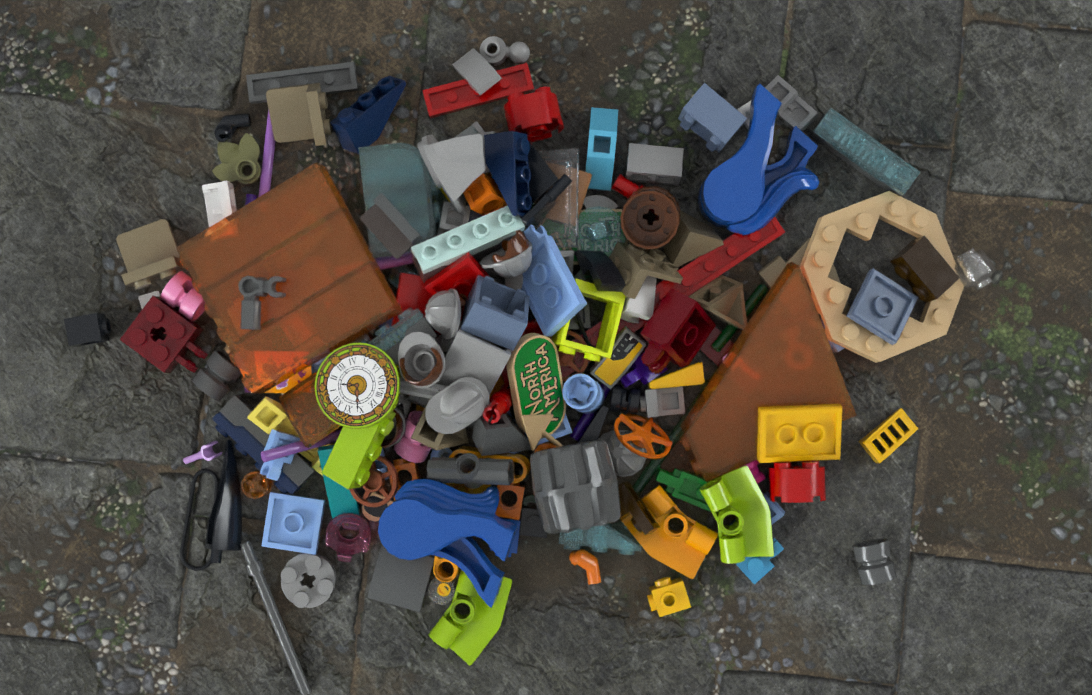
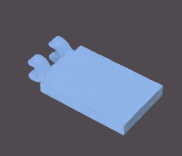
(550, 284)

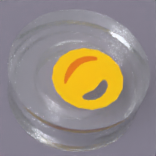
(441, 592)

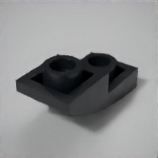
(602, 269)

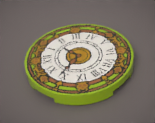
(357, 385)

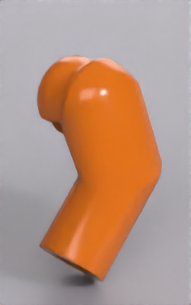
(588, 562)

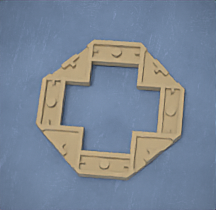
(832, 296)

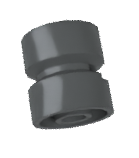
(217, 375)
(875, 566)

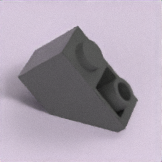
(499, 437)

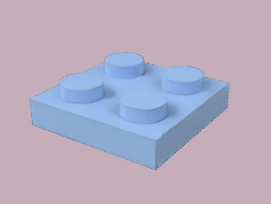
(293, 523)

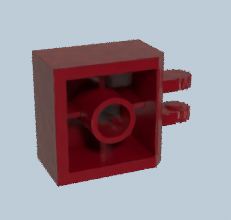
(675, 332)
(180, 336)

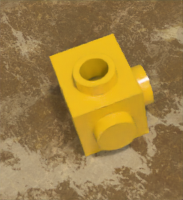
(668, 596)

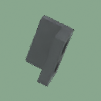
(390, 227)

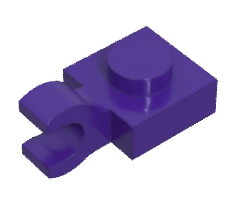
(640, 372)

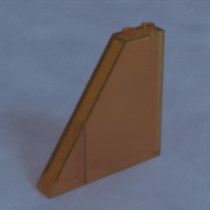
(774, 362)

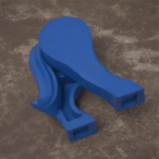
(744, 189)
(440, 523)

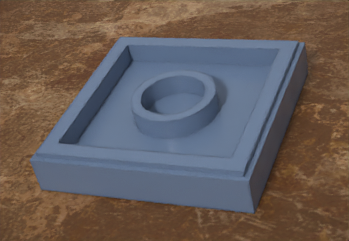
(882, 306)

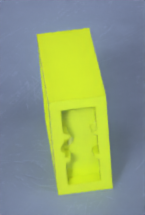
(608, 329)

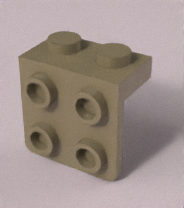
(299, 113)
(149, 254)
(638, 263)

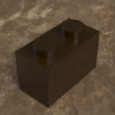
(924, 269)

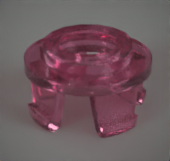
(348, 547)

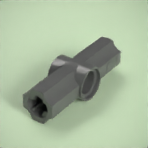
(485, 470)

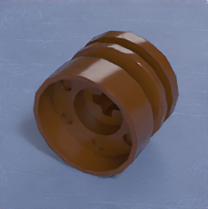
(639, 228)

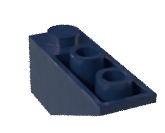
(367, 117)
(508, 162)

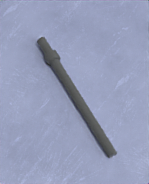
(255, 569)

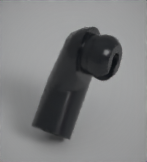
(229, 125)

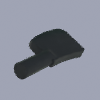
(544, 206)

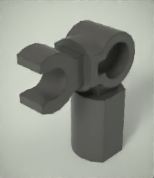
(252, 289)

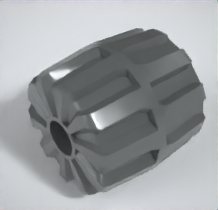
(575, 486)

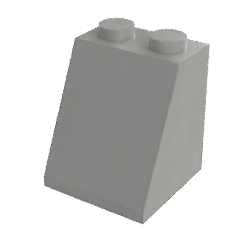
(474, 358)

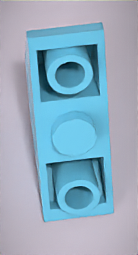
(601, 147)

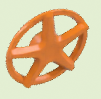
(642, 436)

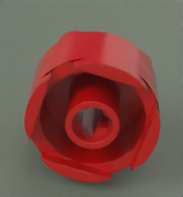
(534, 114)
(797, 482)

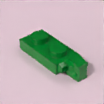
(683, 486)

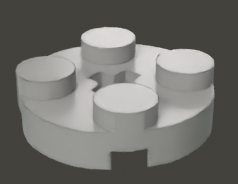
(301, 594)

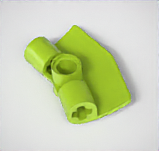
(752, 530)
(470, 632)

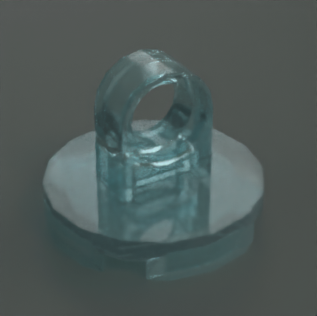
(599, 230)

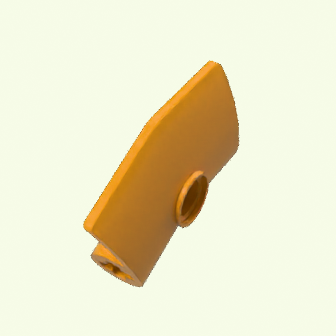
(679, 549)

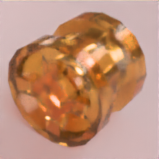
(252, 487)

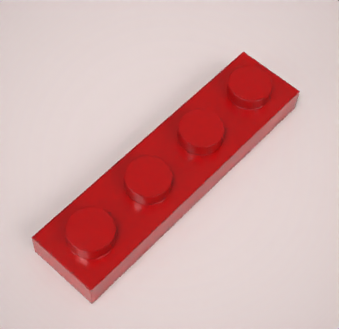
(460, 95)

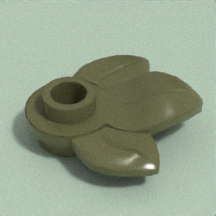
(236, 159)

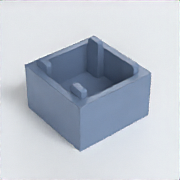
(711, 118)
(495, 312)

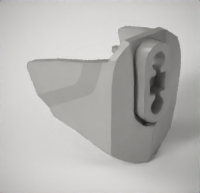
(455, 163)

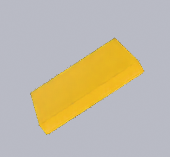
(799, 433)

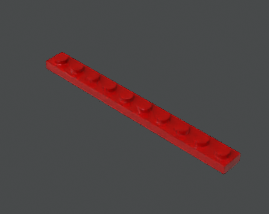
(695, 276)

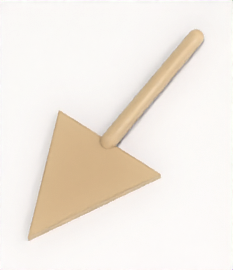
(535, 427)

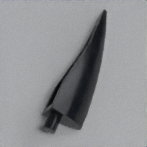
(225, 519)

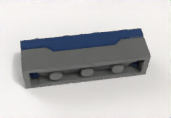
(252, 440)

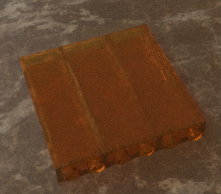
(329, 271)

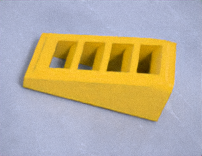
(683, 377)
(867, 441)

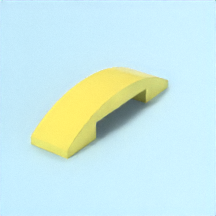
(271, 415)

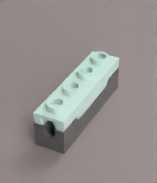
(476, 237)

